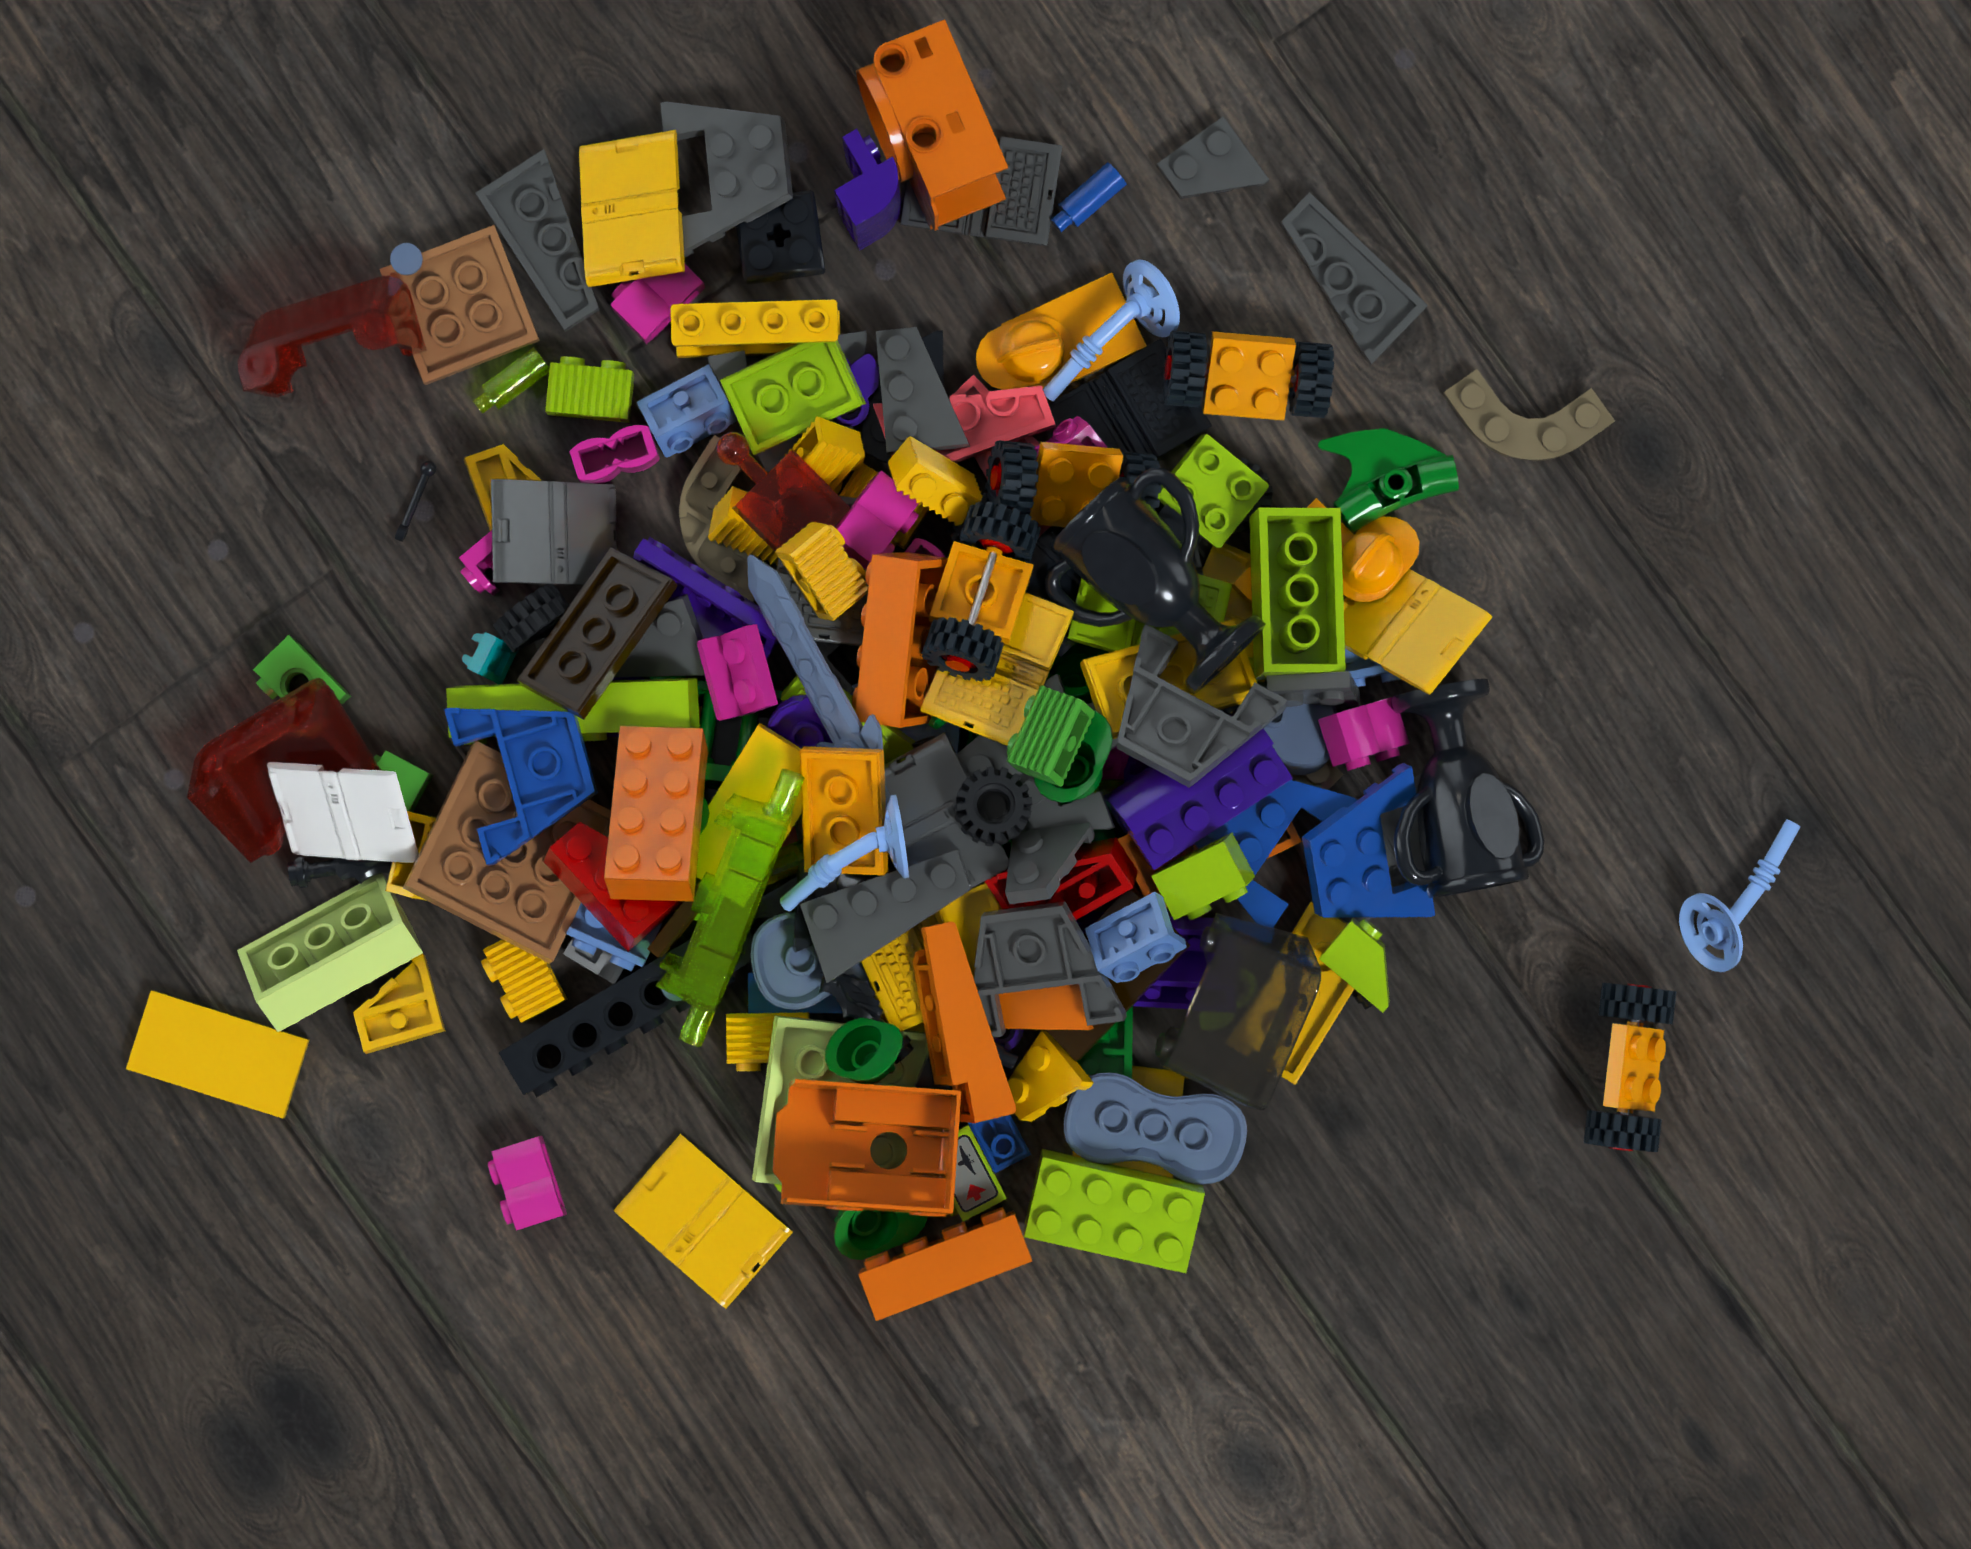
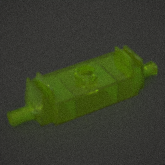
(729, 903)

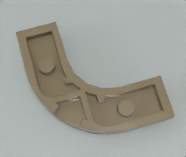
(1520, 436)
(700, 494)

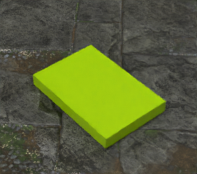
(789, 390)

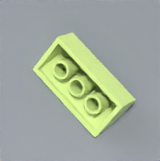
(329, 952)

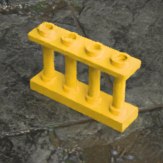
(751, 326)

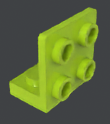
(1220, 487)

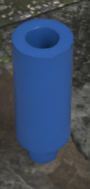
(1089, 197)

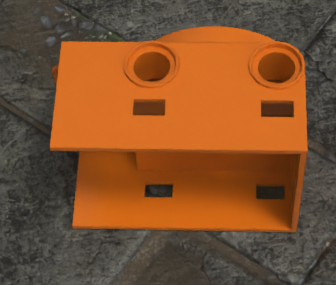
(933, 124)
(828, 1137)

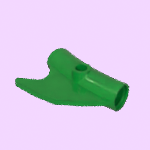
(1383, 455)

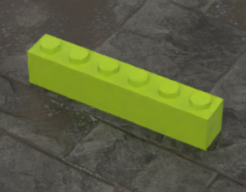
(623, 703)

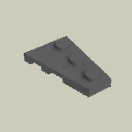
(914, 394)

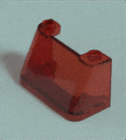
(375, 310)
(232, 772)

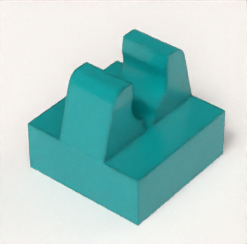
(491, 658)

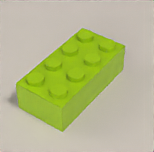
(1297, 591)
(1114, 1211)

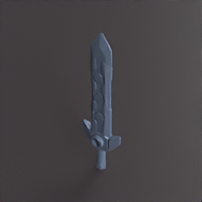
(809, 664)

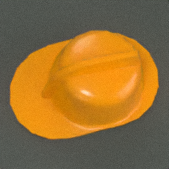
(1023, 353)
(1378, 558)

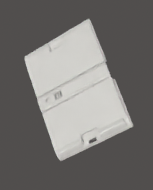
(343, 813)

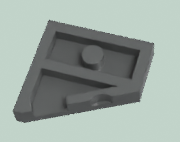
(1211, 163)
(1316, 689)
(1042, 859)

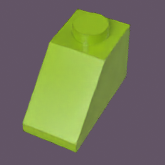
(1360, 961)

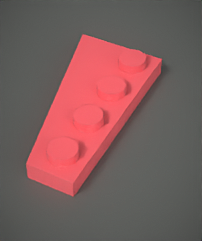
(995, 417)

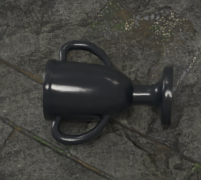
(1145, 571)
(1462, 805)

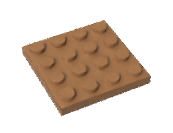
(519, 894)

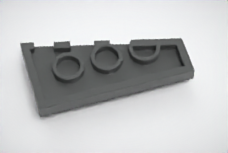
(537, 229)
(1356, 282)
(871, 914)

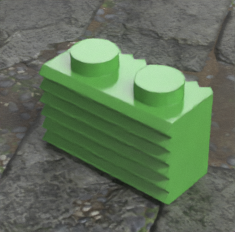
(1049, 735)

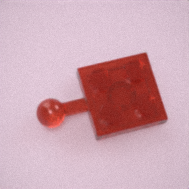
(782, 498)

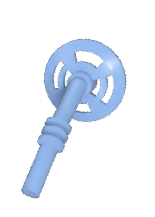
(1137, 305)
(886, 838)
(1725, 925)

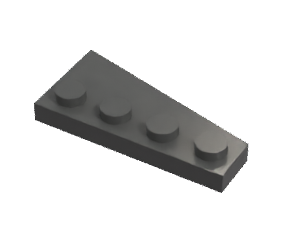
(667, 645)

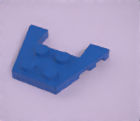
(543, 767)
(1260, 830)
(1350, 859)

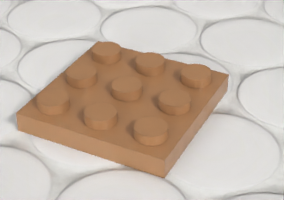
(467, 305)

